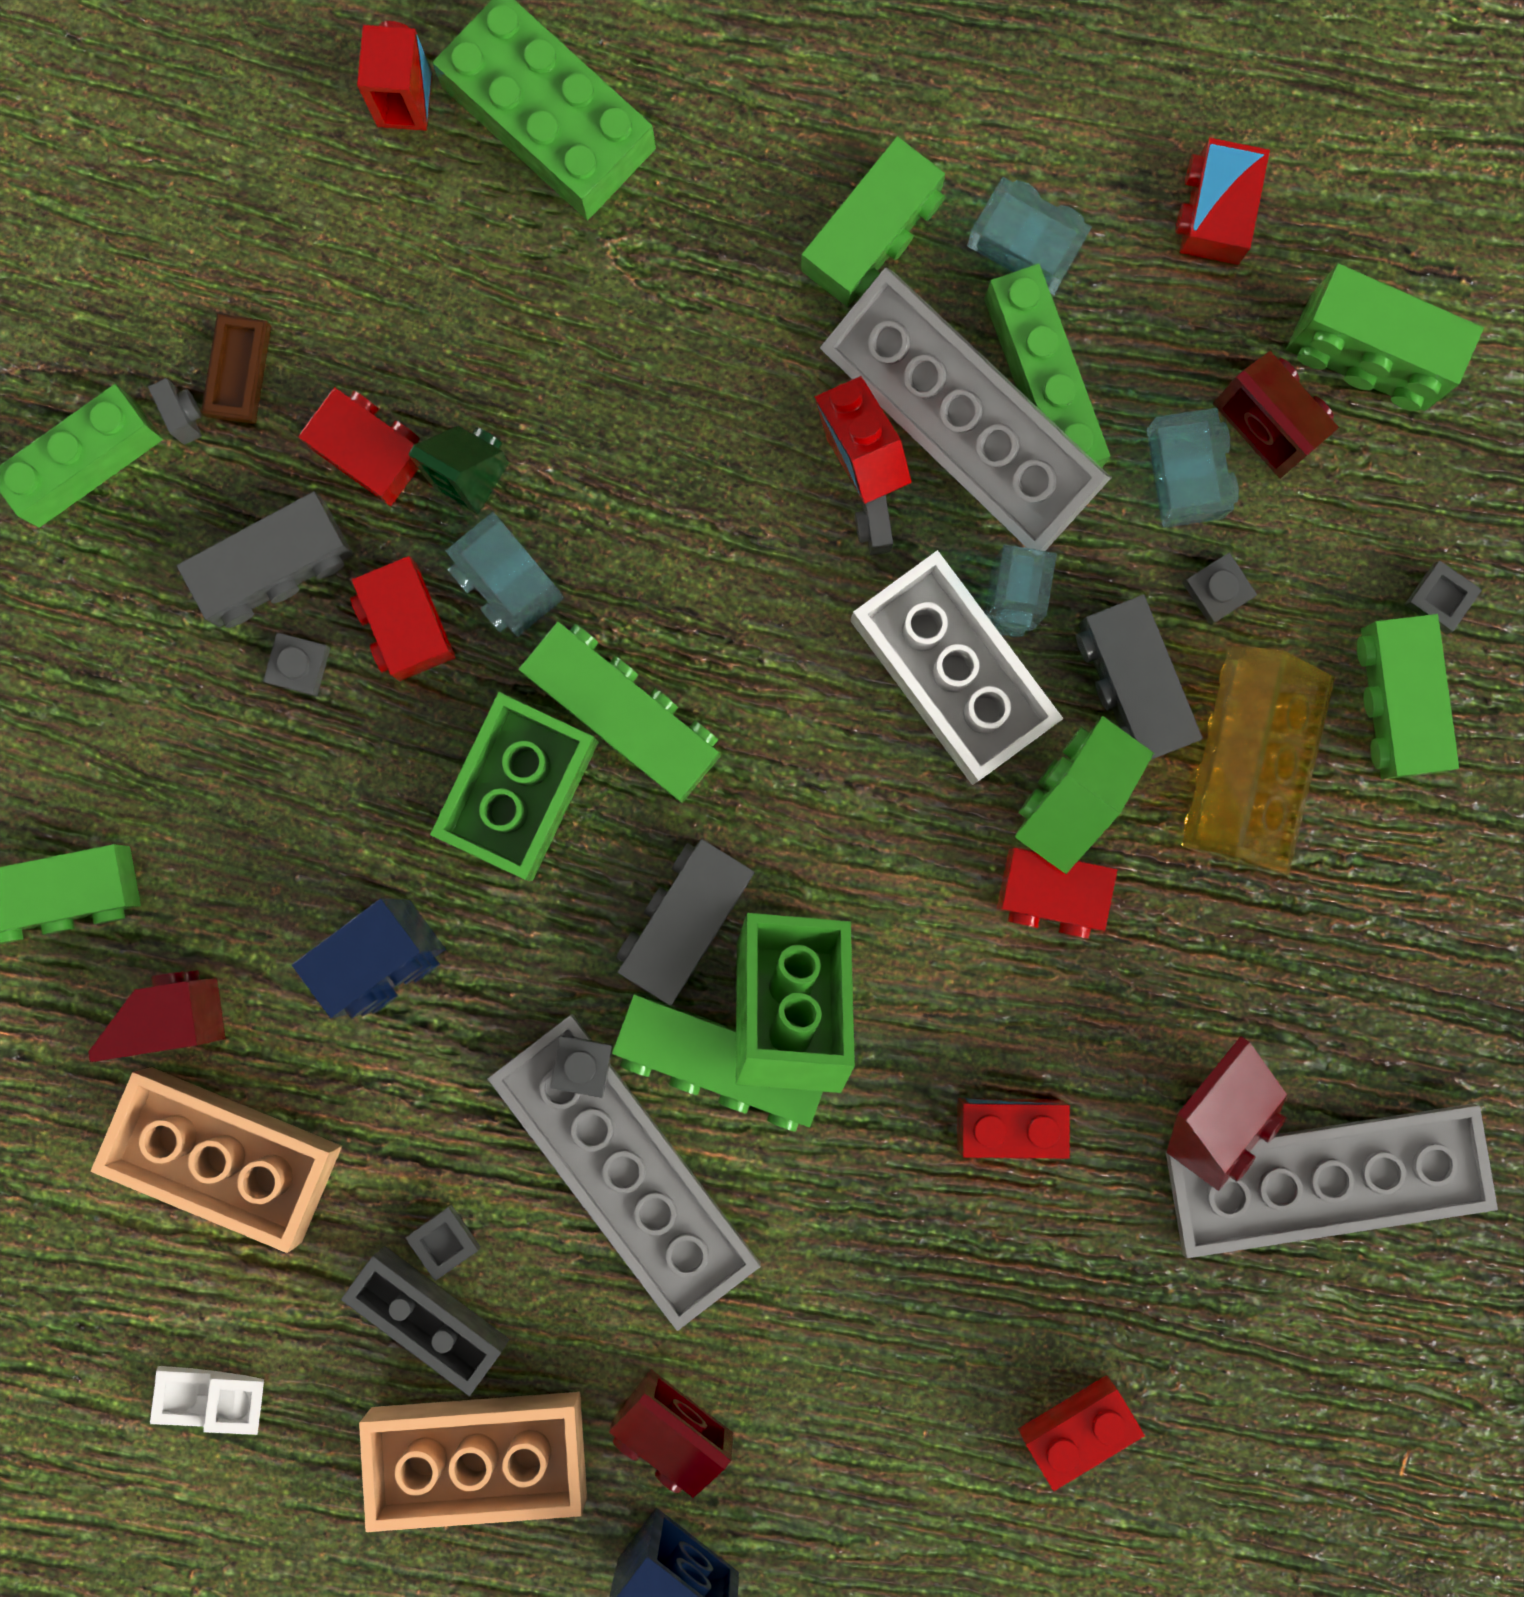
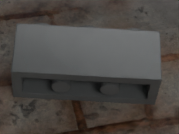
(266, 561)
(1138, 676)
(683, 920)
(425, 1320)

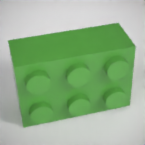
(1383, 339)
(514, 787)
(794, 1003)

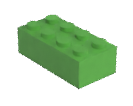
(545, 105)

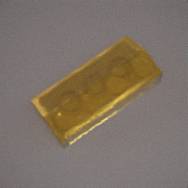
(1258, 759)

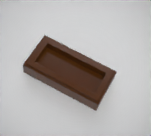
(236, 368)

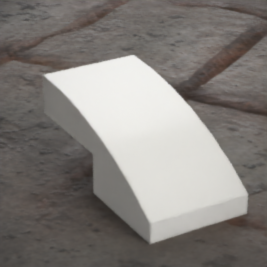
(207, 1399)

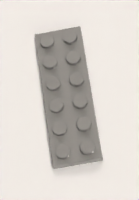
(965, 412)
(628, 1181)
(1341, 1182)

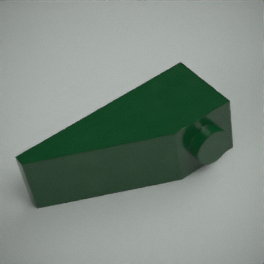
(461, 464)

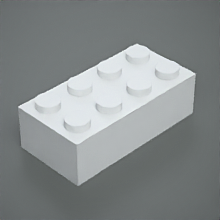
(955, 667)

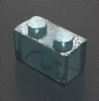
(1026, 230)
(1192, 467)
(504, 575)
(1019, 589)

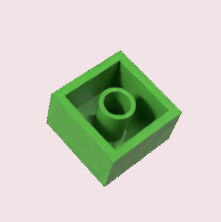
(1082, 793)

